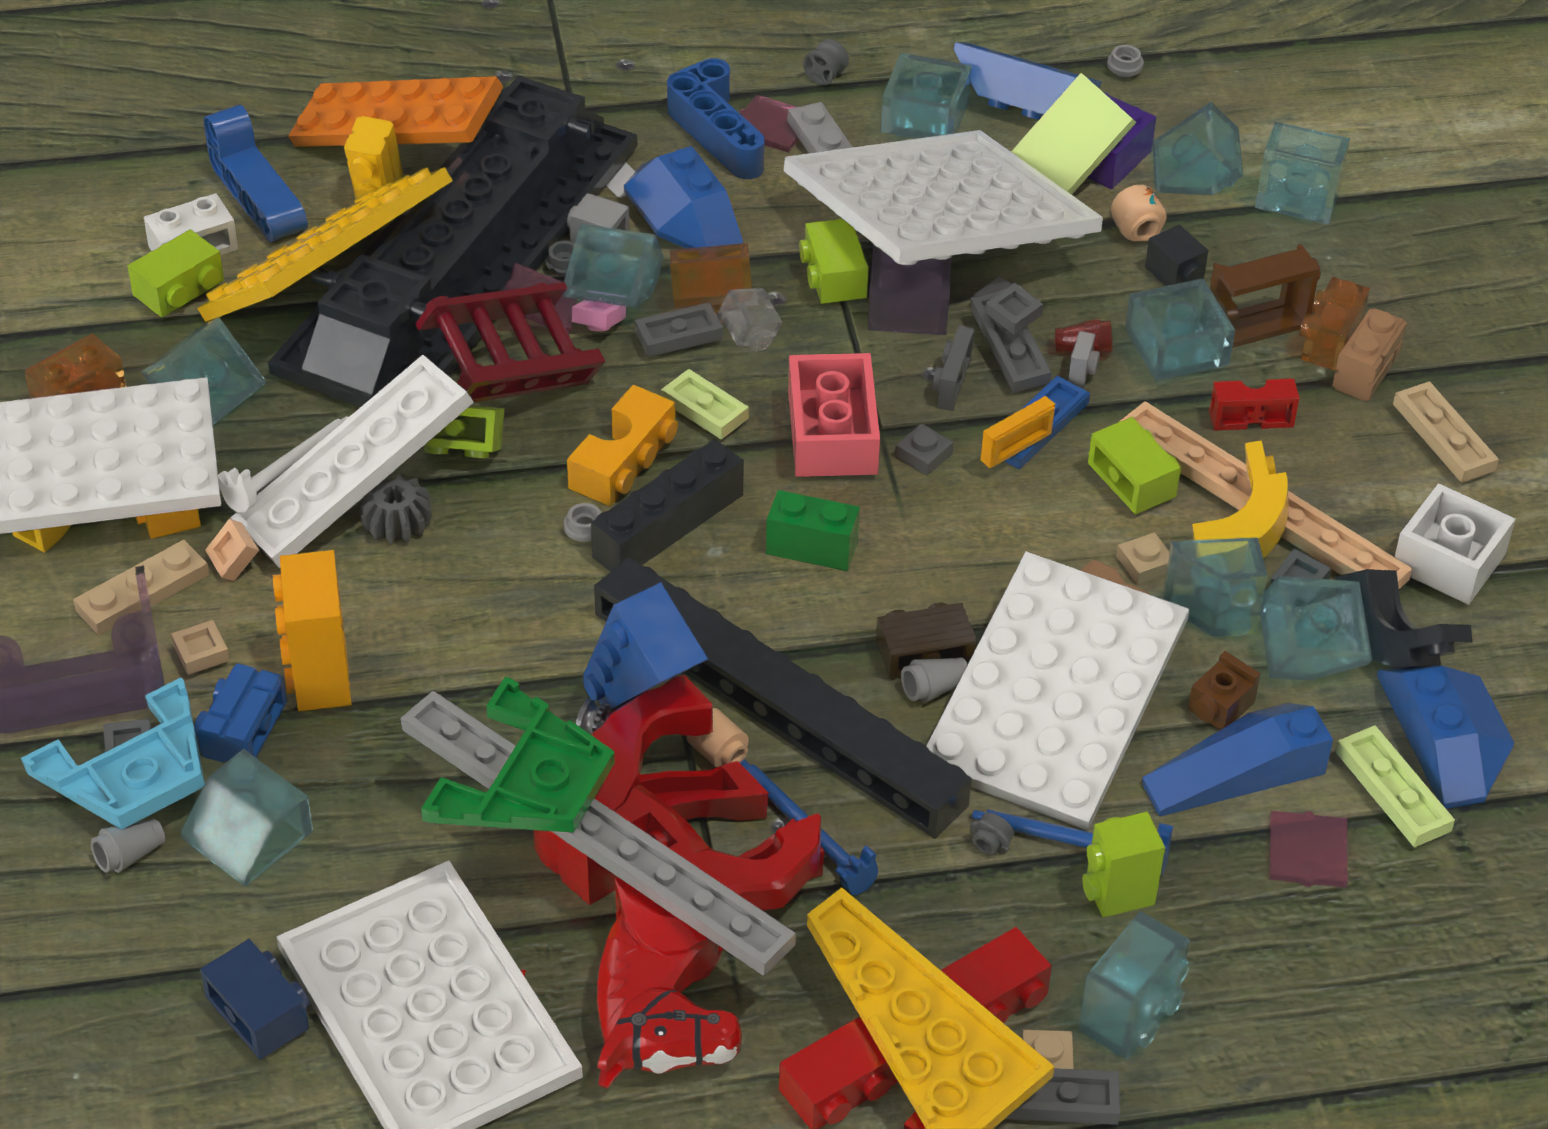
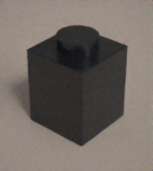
(1176, 256)

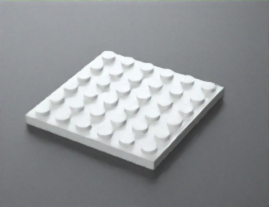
(942, 196)

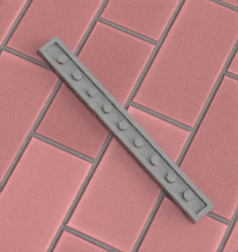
(615, 844)

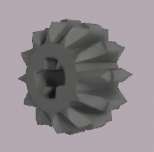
(396, 509)

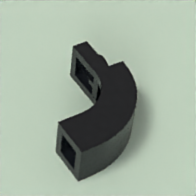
(1391, 634)

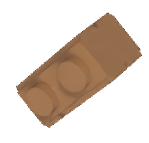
(1369, 354)

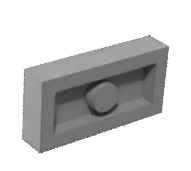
(816, 128)

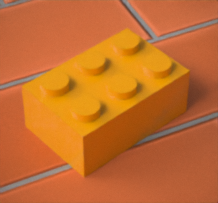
(313, 630)

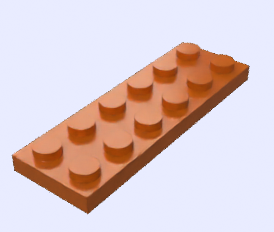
(419, 109)

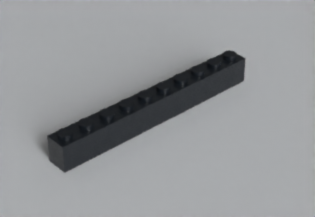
(806, 710)

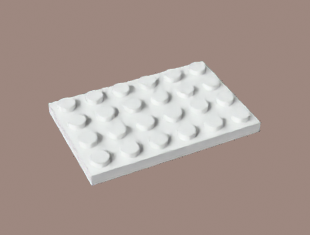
(107, 455)
(1057, 689)
(428, 1006)

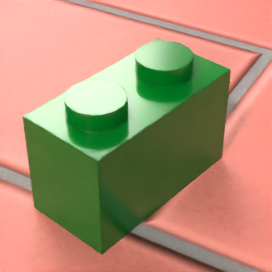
(812, 530)

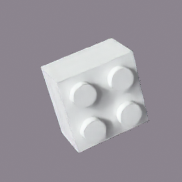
(1454, 543)

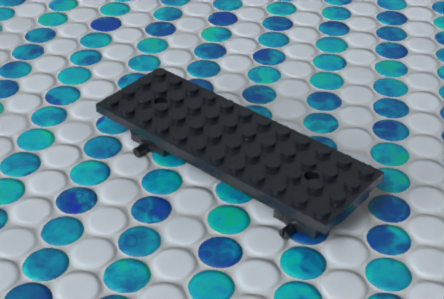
(501, 209)

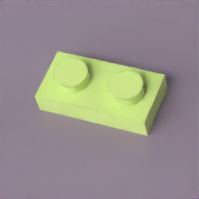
(706, 404)

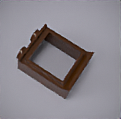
(1299, 280)

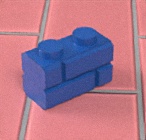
(241, 713)

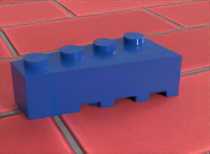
(640, 648)

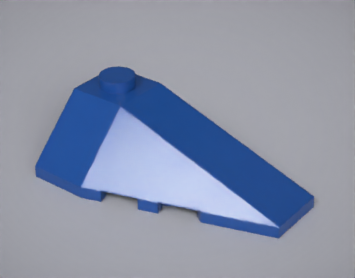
(1243, 758)

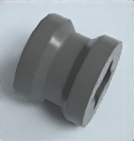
(825, 62)

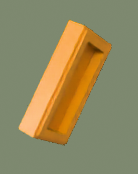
(1017, 432)

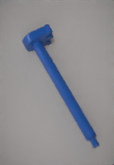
(1066, 834)
(853, 873)

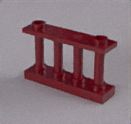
(510, 376)

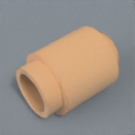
(724, 744)

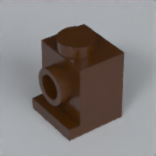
(1224, 691)

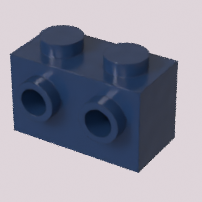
(256, 998)

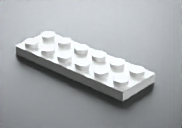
(353, 459)

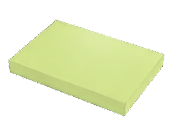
(1074, 135)

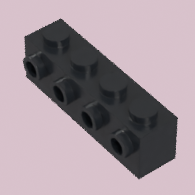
(668, 506)

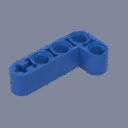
(700, 106)
(250, 175)

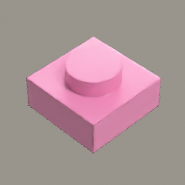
(598, 315)

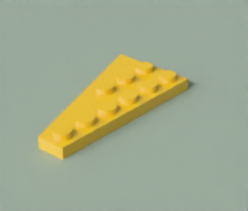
(939, 1041)

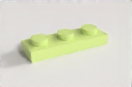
(1395, 786)

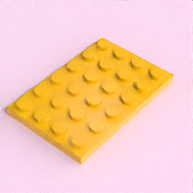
(322, 242)

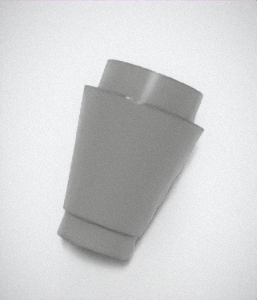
(931, 677)
(120, 848)

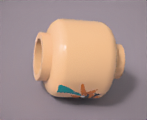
(1138, 213)

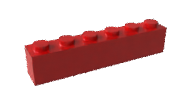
(848, 1065)

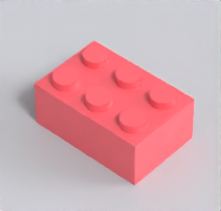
(833, 415)

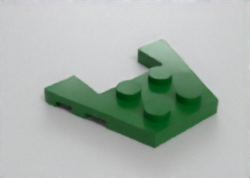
(543, 781)

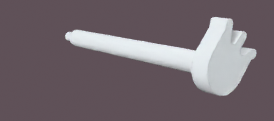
(241, 489)

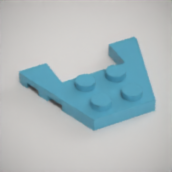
(137, 774)

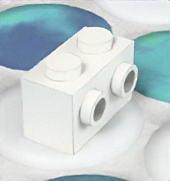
(204, 216)

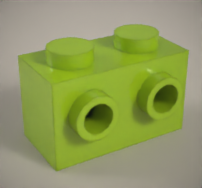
(834, 261)
(176, 273)
(474, 430)
(1134, 465)
(1124, 864)

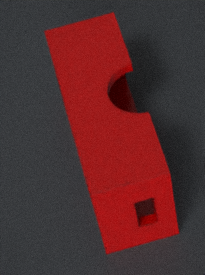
(1251, 405)

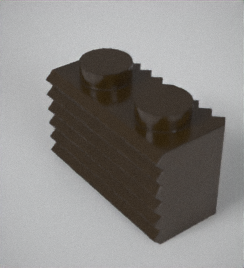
(927, 633)

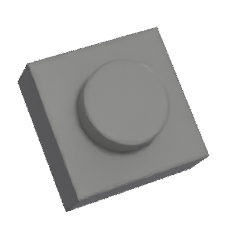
(1083, 360)

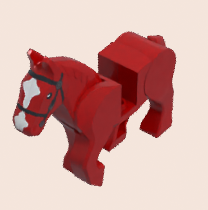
(649, 949)

